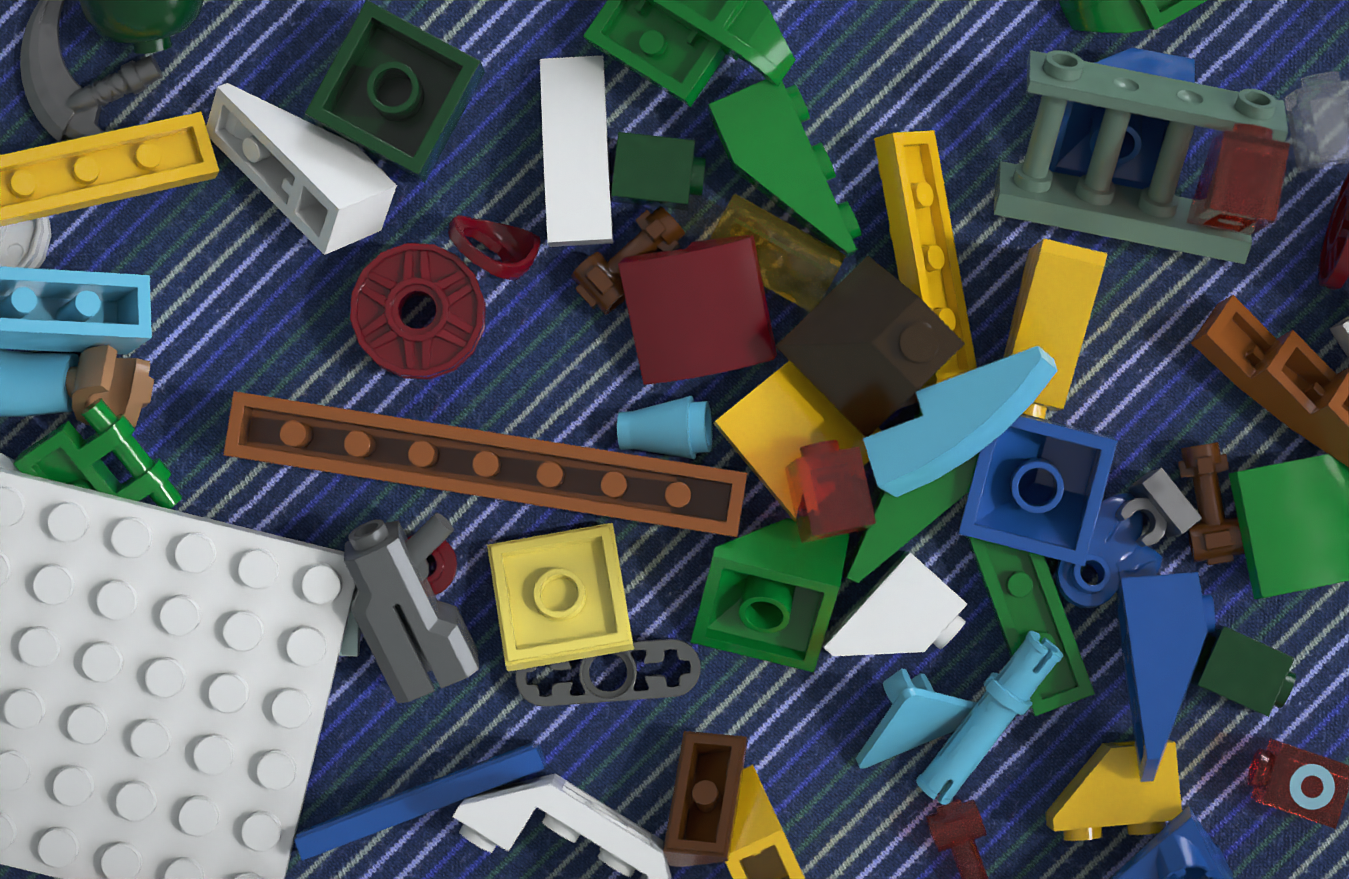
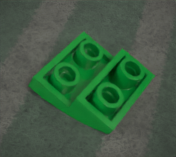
(1294, 524)

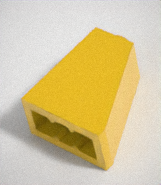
(1055, 312)

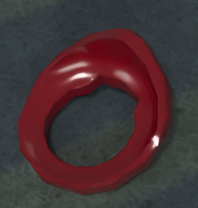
(512, 244)

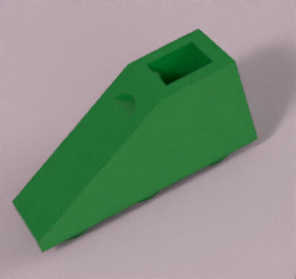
(772, 152)

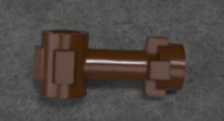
(600, 279)
(1215, 537)

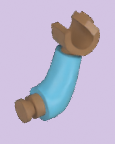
(65, 382)

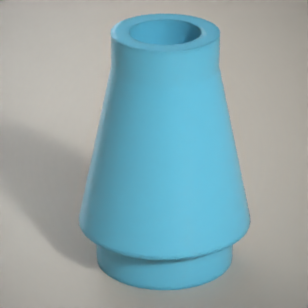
(667, 428)

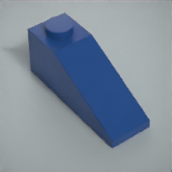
(1161, 641)

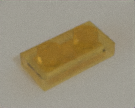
(788, 258)

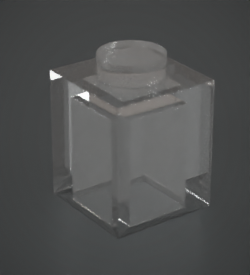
(1319, 121)

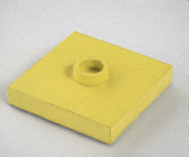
(560, 597)

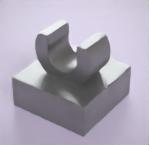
(1162, 503)

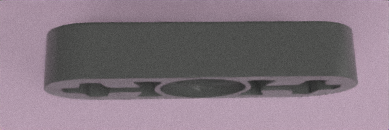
(657, 683)

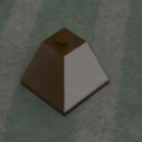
(869, 345)

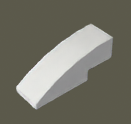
(575, 151)

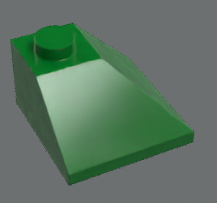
(771, 595)

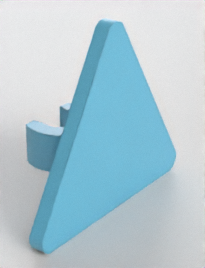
(913, 719)

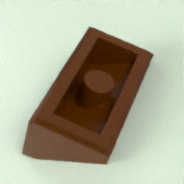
(705, 799)

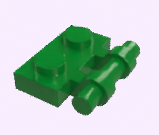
(77, 462)

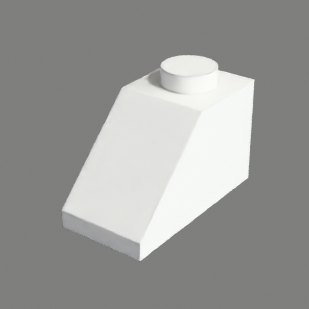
(900, 614)

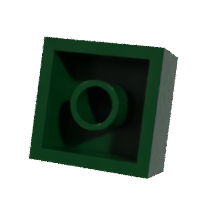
(395, 91)

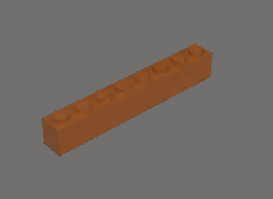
(485, 464)

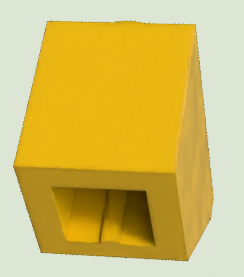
(1111, 794)
(758, 840)

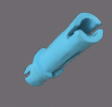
(1003, 699)

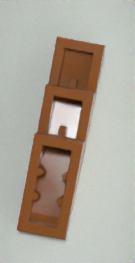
(1279, 375)

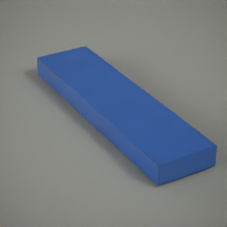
(420, 800)

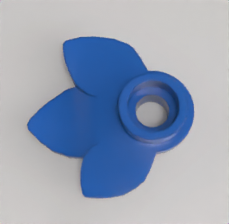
(1111, 554)

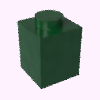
(656, 171)
(1244, 671)

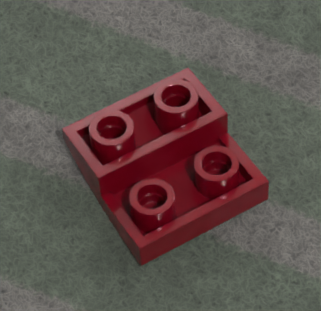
(698, 309)

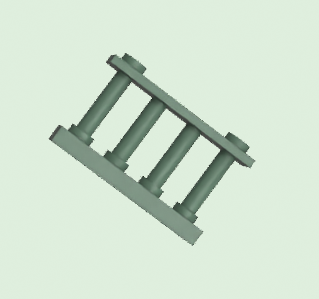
(1093, 201)

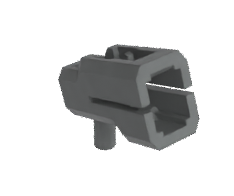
(400, 612)

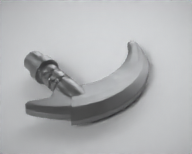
(54, 94)

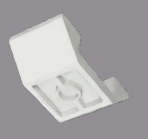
(502, 812)

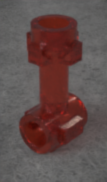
(957, 828)

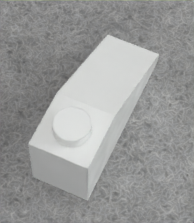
(306, 171)

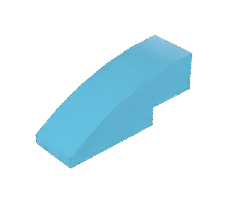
(957, 420)

